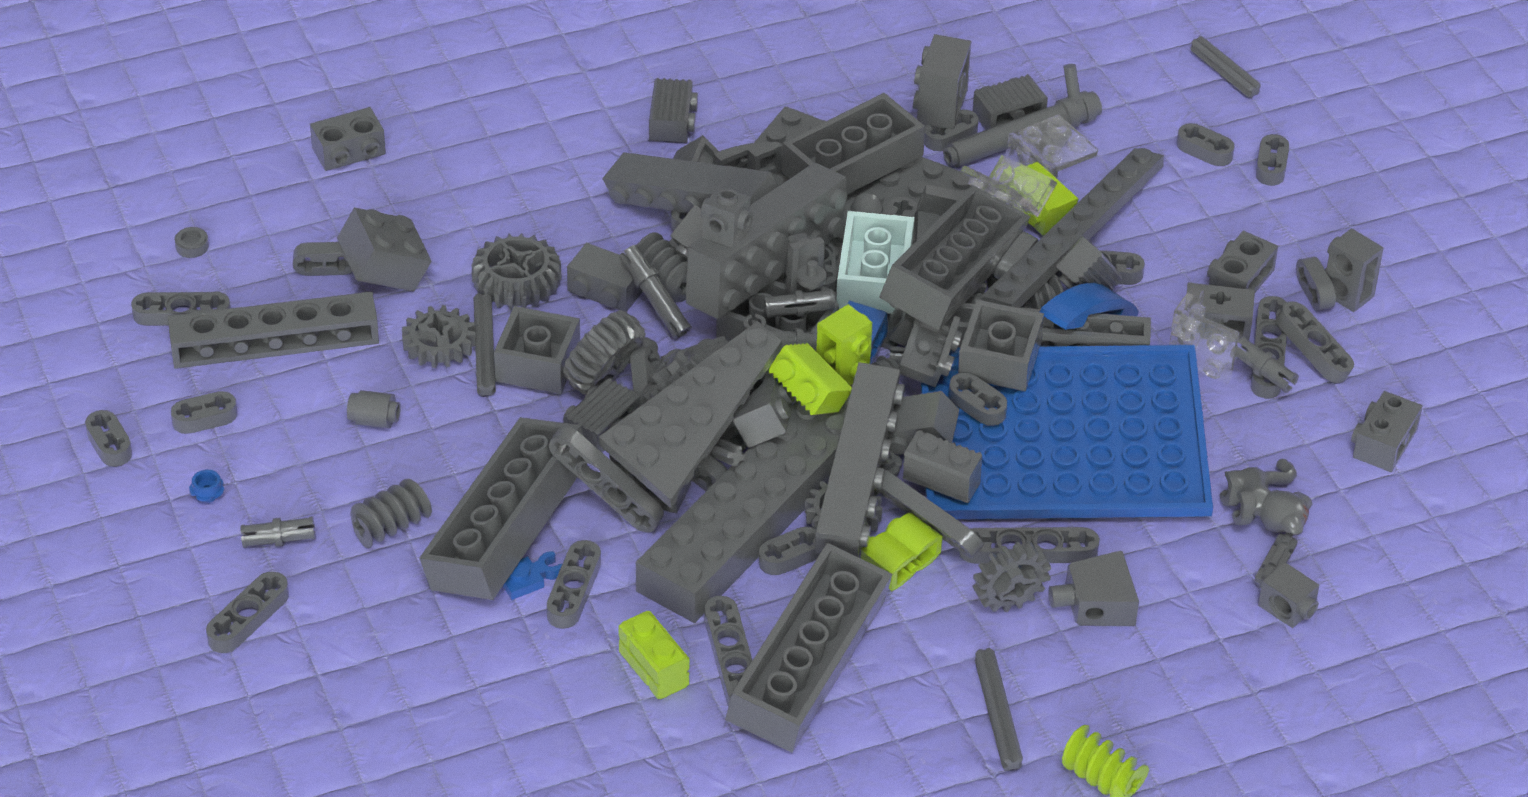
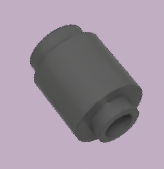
(373, 409)

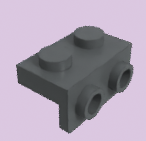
(928, 351)

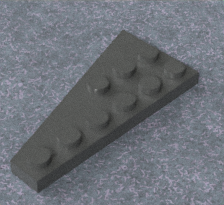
(685, 420)

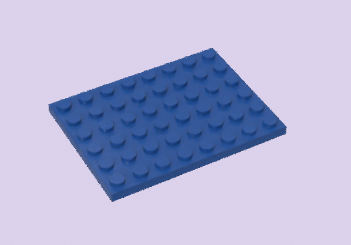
(1091, 438)

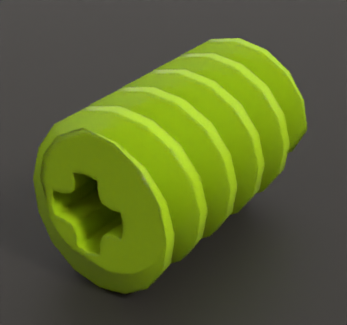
(1101, 766)

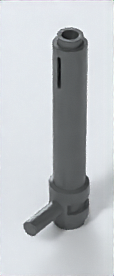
(1075, 109)

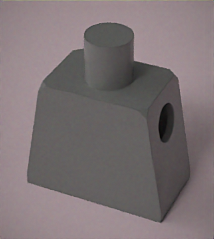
(1098, 591)

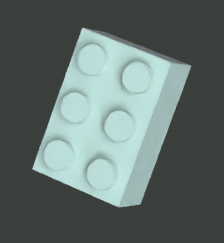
(868, 251)

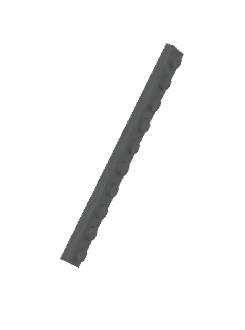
(1082, 220)

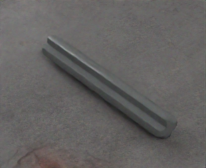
(484, 345)
(998, 709)

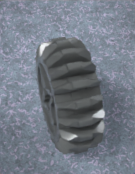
(516, 271)
(604, 351)

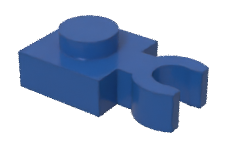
(530, 576)

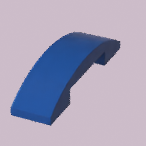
(1075, 304)

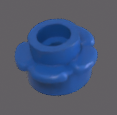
(206, 485)

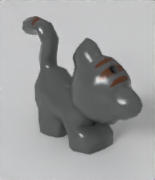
(1277, 509)

